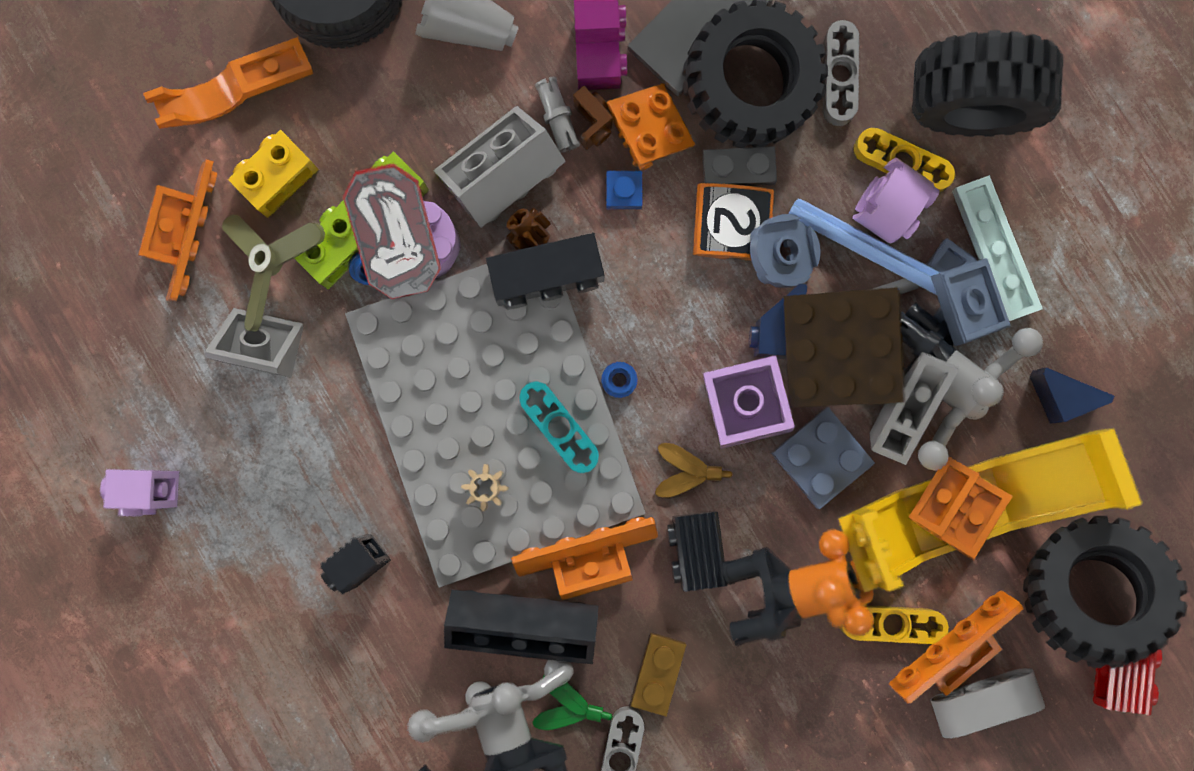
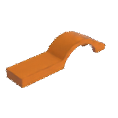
(229, 89)

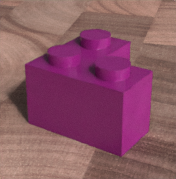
(597, 35)

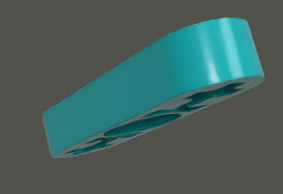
(534, 411)

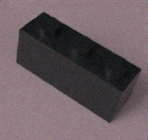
(546, 271)

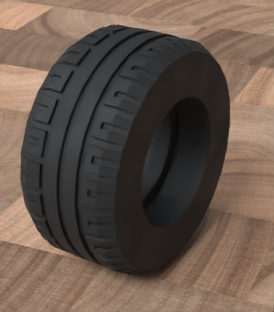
(338, 21)

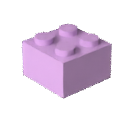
(748, 402)

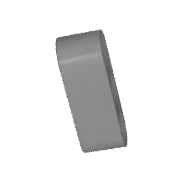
(988, 703)

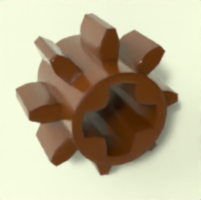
(528, 229)

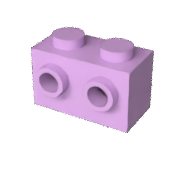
(139, 491)

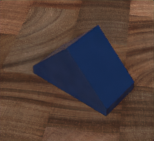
(1066, 397)

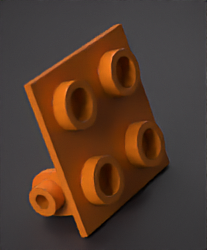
(650, 125)

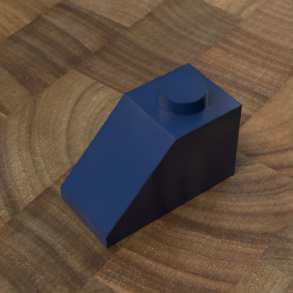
(769, 333)

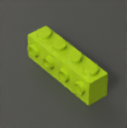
(331, 258)

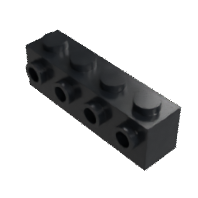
(521, 626)

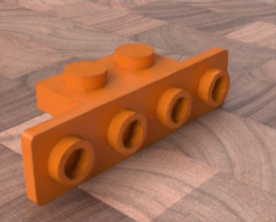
(173, 225)
(588, 561)
(958, 652)

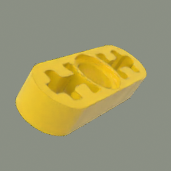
(918, 155)
(919, 636)

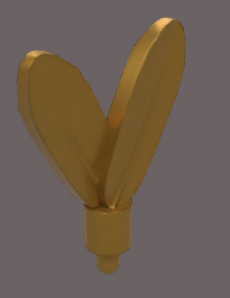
(694, 471)

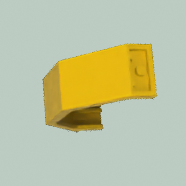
(1046, 486)

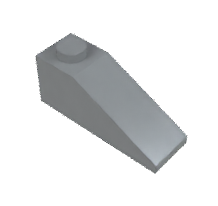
(903, 424)

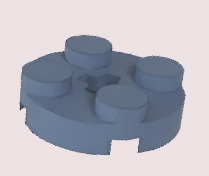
(766, 256)

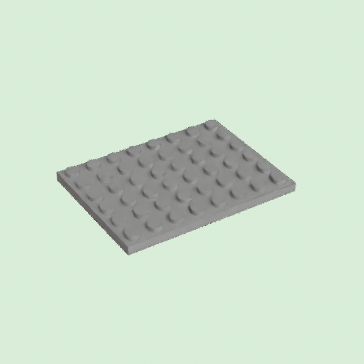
(448, 396)

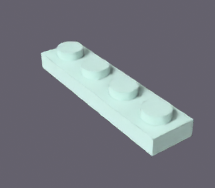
(996, 242)

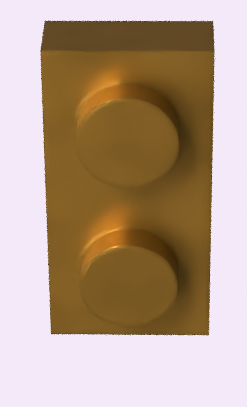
(658, 674)

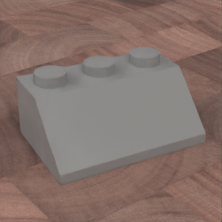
(500, 166)

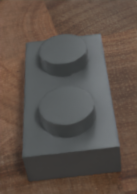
(740, 166)

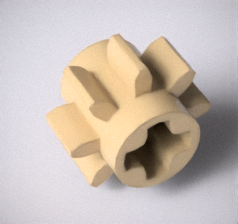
(474, 486)

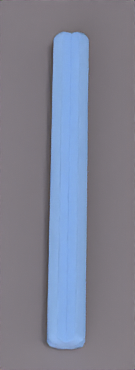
(864, 244)

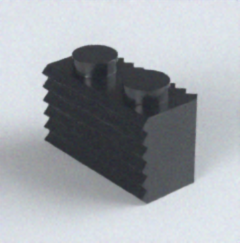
(698, 551)
(353, 563)

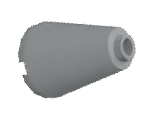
(467, 23)

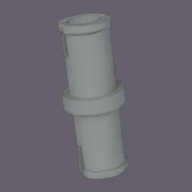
(557, 114)

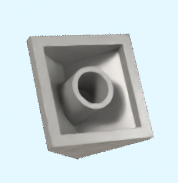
(268, 349)

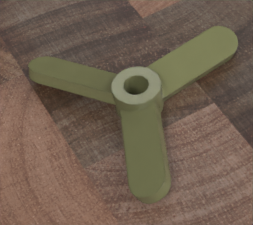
(268, 259)

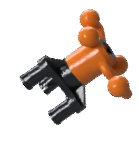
(801, 593)

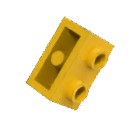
(272, 173)

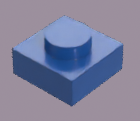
(624, 190)

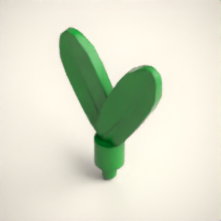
(573, 710)

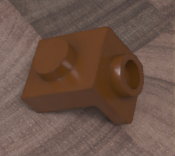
(594, 110)

